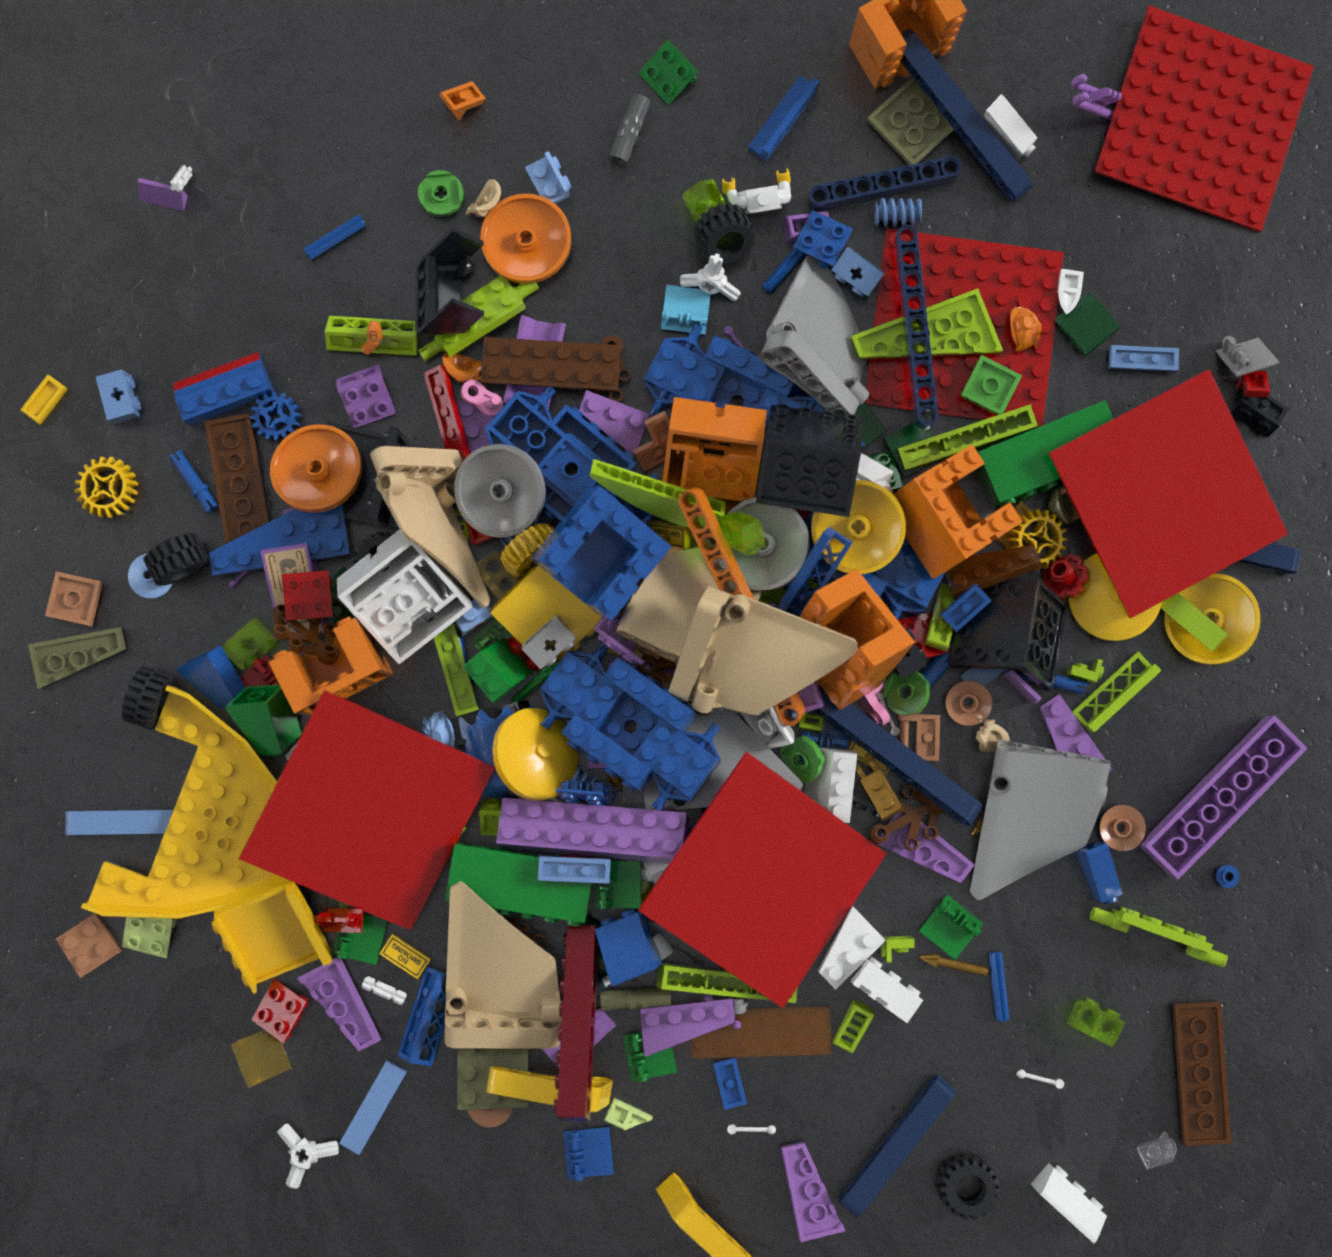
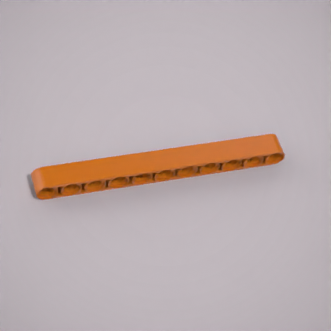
(732, 572)

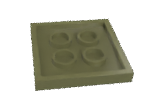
(910, 123)
(473, 1075)

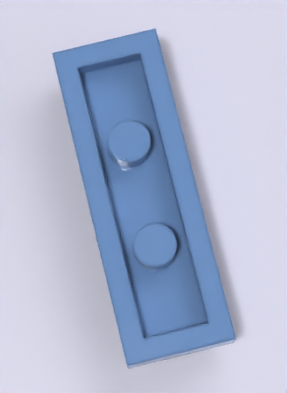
(1143, 358)
(574, 869)

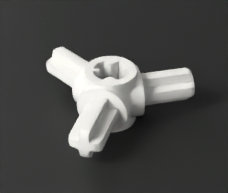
(711, 279)
(312, 1149)

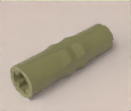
(634, 998)

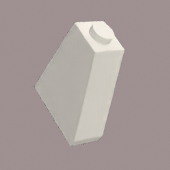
(1010, 128)

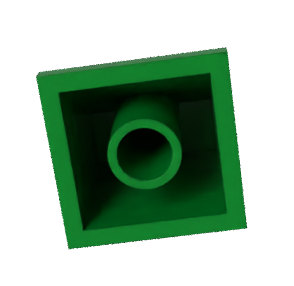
(497, 670)
(265, 718)

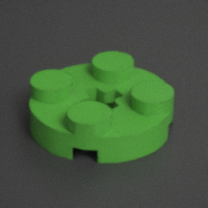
(431, 184)
(912, 704)
(810, 752)

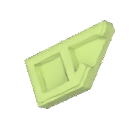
(625, 1115)

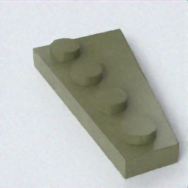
(69, 654)

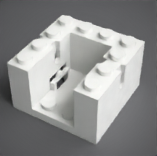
(401, 601)

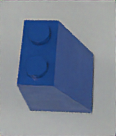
(627, 946)

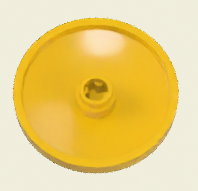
(873, 526)
(1228, 606)
(1101, 611)
(532, 757)

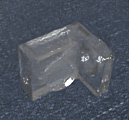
(1157, 1151)

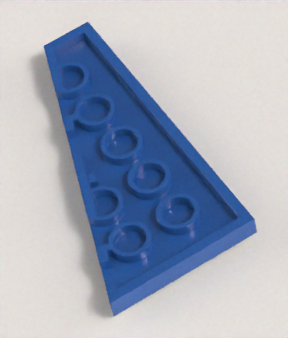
(323, 531)

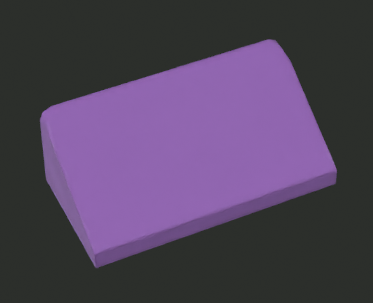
(161, 194)

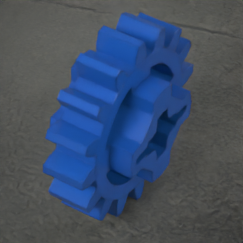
(277, 408)

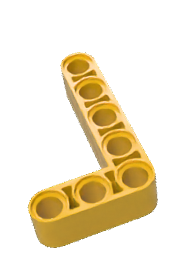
(541, 1087)
(695, 1221)

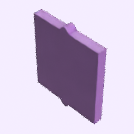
(1021, 686)

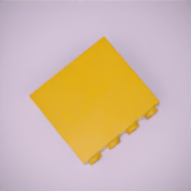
(536, 601)
(271, 934)

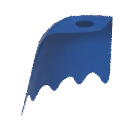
(480, 745)

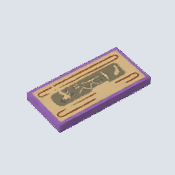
(283, 561)

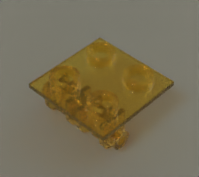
(260, 1057)

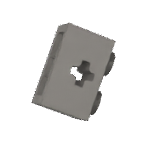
(552, 630)

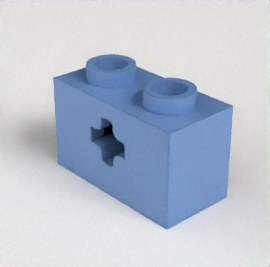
(853, 260)
(110, 387)

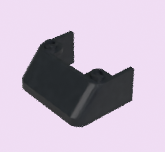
(439, 286)

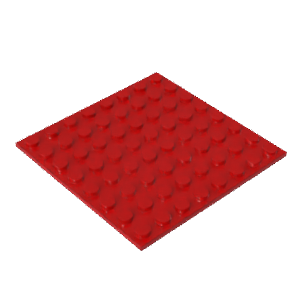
(1204, 119)
(1006, 279)
(1168, 493)
(366, 811)
(762, 880)

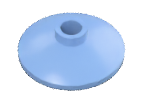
(142, 586)

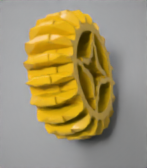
(92, 474)
(1040, 531)
(518, 554)

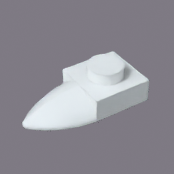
(1069, 288)

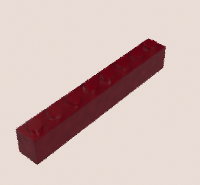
(578, 1024)

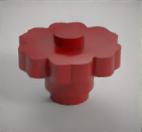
(1067, 576)

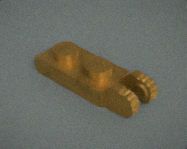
(879, 790)

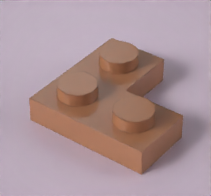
(654, 451)

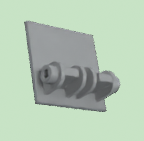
(1246, 356)

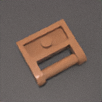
(926, 735)

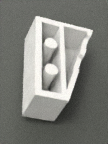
(849, 948)
(886, 989)

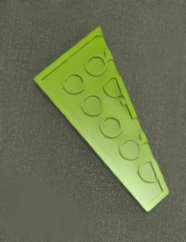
(954, 327)

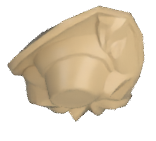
(486, 200)
(989, 735)

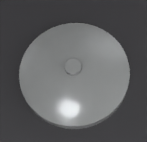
(499, 490)
(784, 550)

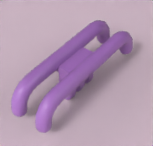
(1096, 97)

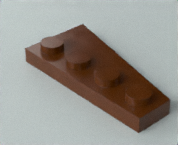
(992, 568)

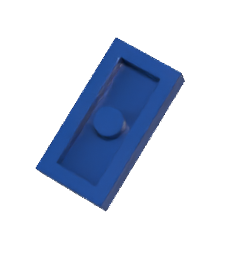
(965, 607)
(729, 1083)

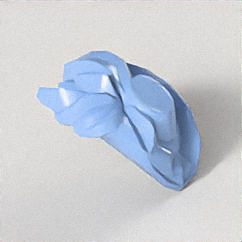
(439, 728)

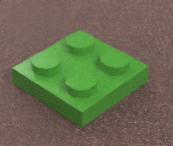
(990, 385)

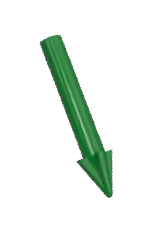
(534, 683)

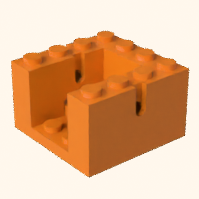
(879, 27)
(725, 477)
(942, 519)
(859, 613)
(357, 668)

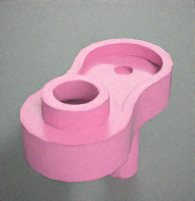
(484, 400)
(874, 709)

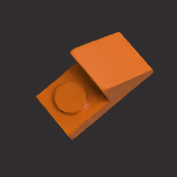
(462, 98)

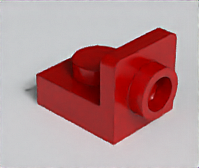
(1255, 384)

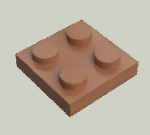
(74, 598)
(88, 945)

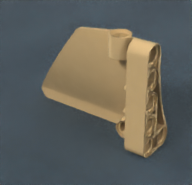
(420, 497)
(666, 603)
(752, 654)
(501, 978)

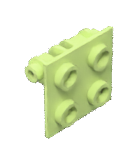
(148, 935)

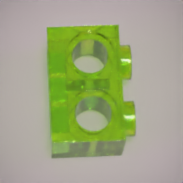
(742, 532)
(1094, 1024)

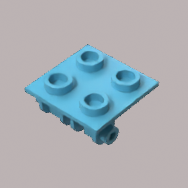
(685, 308)

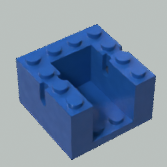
(597, 549)

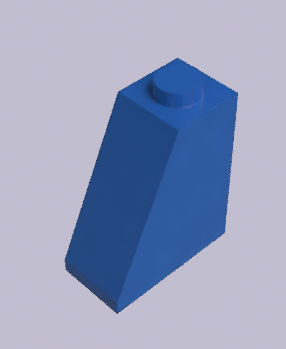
(213, 676)
(1100, 872)

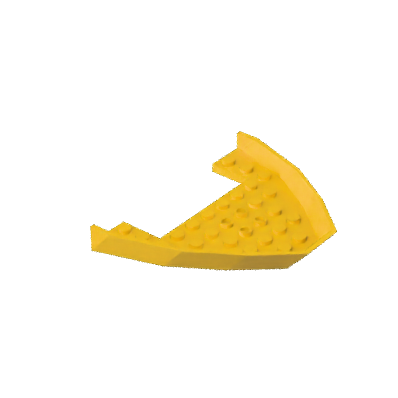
(208, 829)

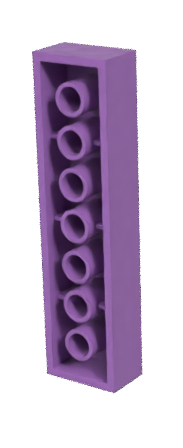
(1222, 796)
(591, 830)

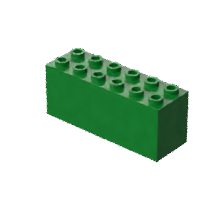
(1023, 463)
(511, 883)

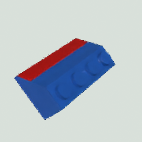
(222, 389)

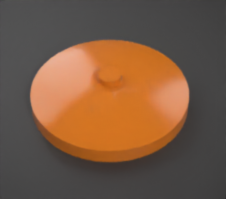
(526, 238)
(316, 468)

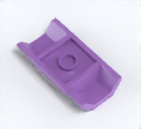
(535, 330)

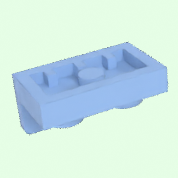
(548, 179)

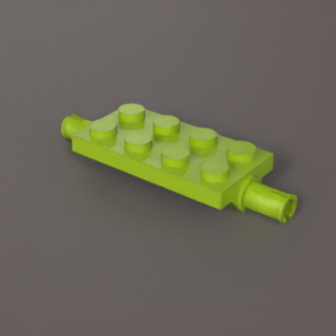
(499, 304)
(1196, 943)

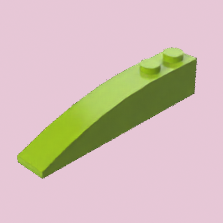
(980, 434)
(649, 493)
(706, 981)

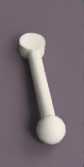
(894, 730)
(1058, 1082)
(732, 1129)

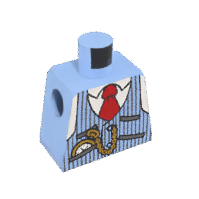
(473, 619)

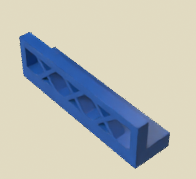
(783, 117)
(812, 563)
(424, 1016)

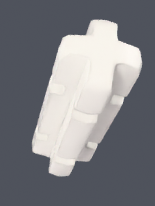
(181, 178)
(384, 990)

